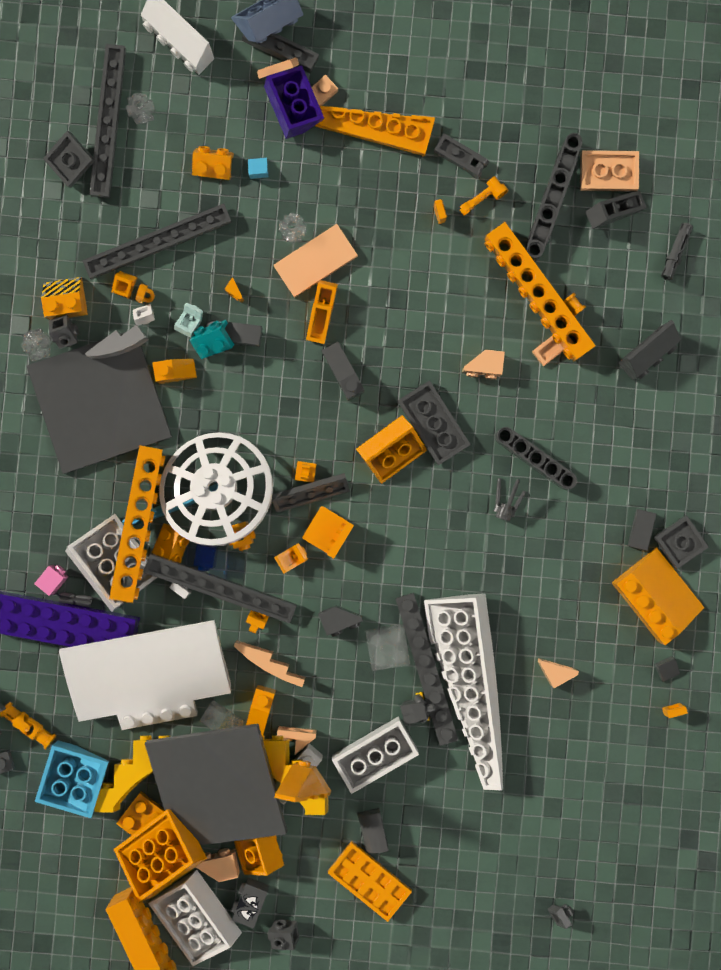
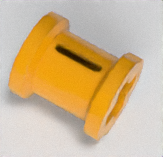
(574, 304)

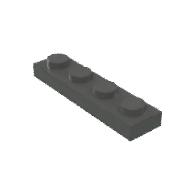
(285, 50)
(310, 492)

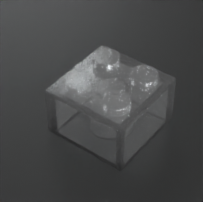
(387, 647)

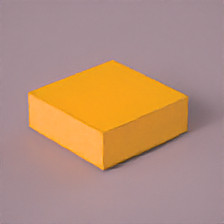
(440, 211)
(674, 710)

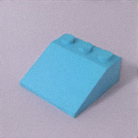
(72, 779)

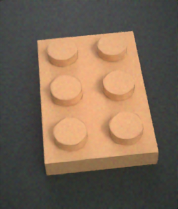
(609, 170)

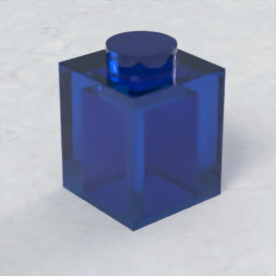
(205, 557)

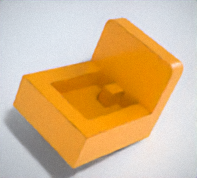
(291, 558)

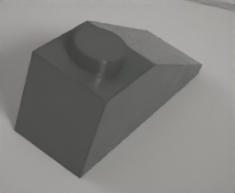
(615, 209)
(343, 371)

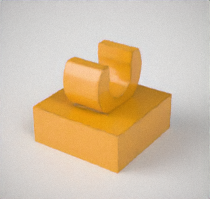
(305, 471)
(256, 620)

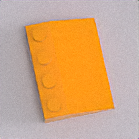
(658, 596)
(158, 855)

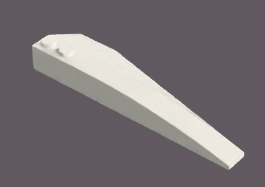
(465, 652)

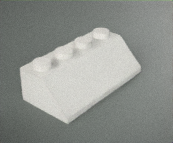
(177, 34)

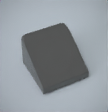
(667, 668)

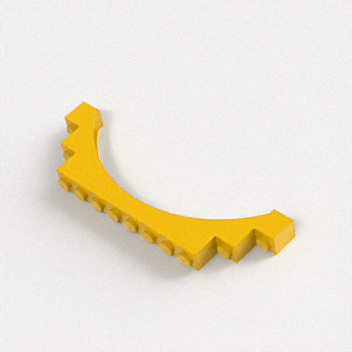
(132, 771)

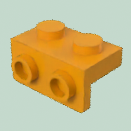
(212, 163)
(170, 544)

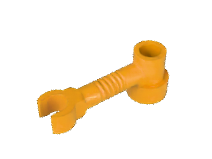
(494, 188)

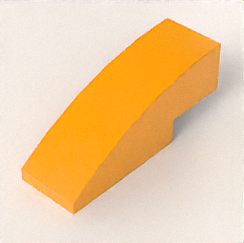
(321, 311)

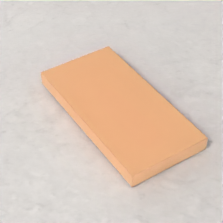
(315, 260)

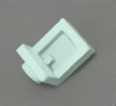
(189, 320)

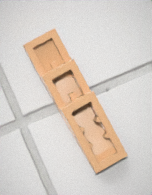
(262, 658)

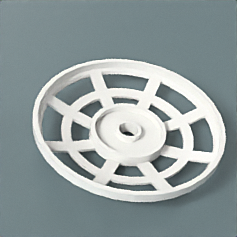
(222, 496)

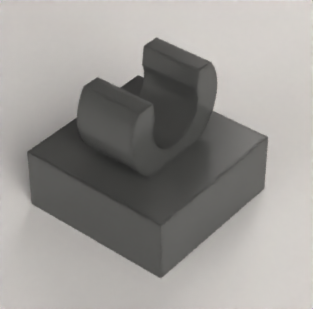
(561, 915)

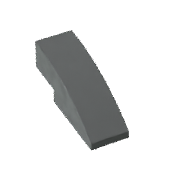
(243, 334)

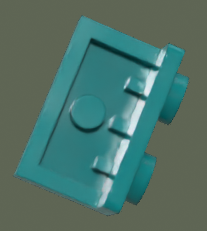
(211, 339)

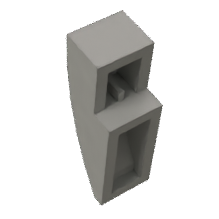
(118, 344)

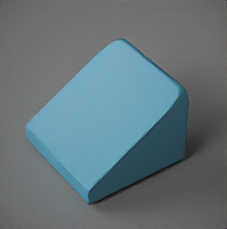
(258, 168)

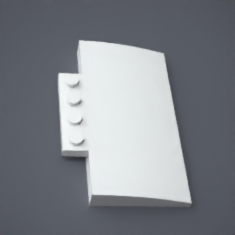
(146, 675)

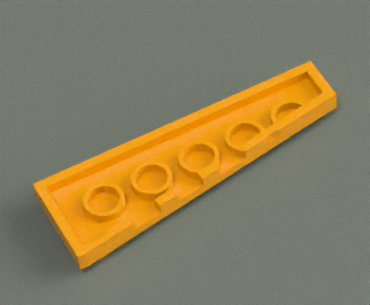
(392, 130)

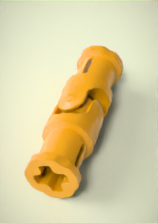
(23, 722)

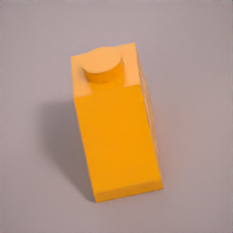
(174, 370)

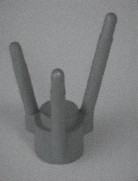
(507, 511)

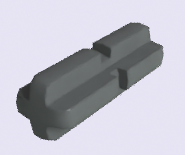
(70, 598)

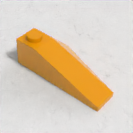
(301, 783)

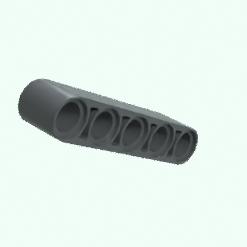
(545, 460)

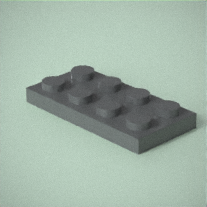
(433, 422)

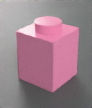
(51, 579)

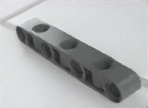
(553, 195)

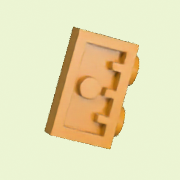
(328, 531)

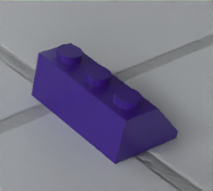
(293, 101)

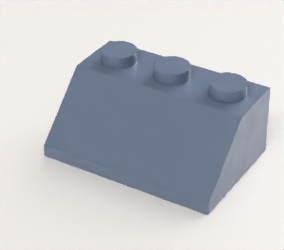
(267, 18)

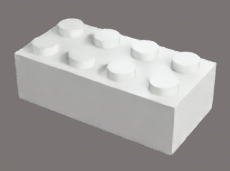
(375, 755)

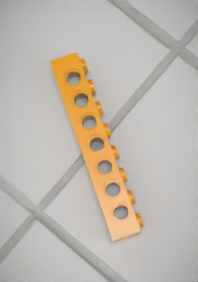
(504, 235)
(145, 456)

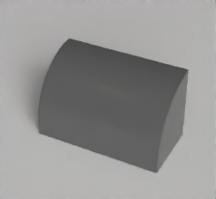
(373, 831)

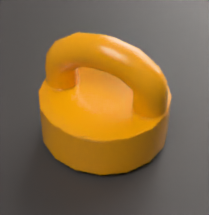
(141, 293)

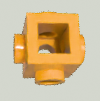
(245, 543)

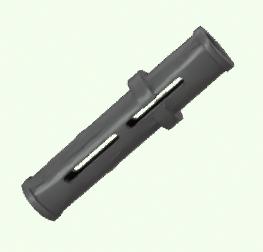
(674, 257)

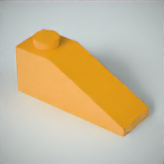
(261, 707)

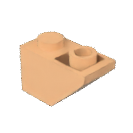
(487, 363)
(221, 865)

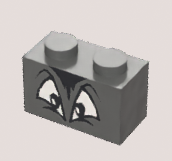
(250, 902)

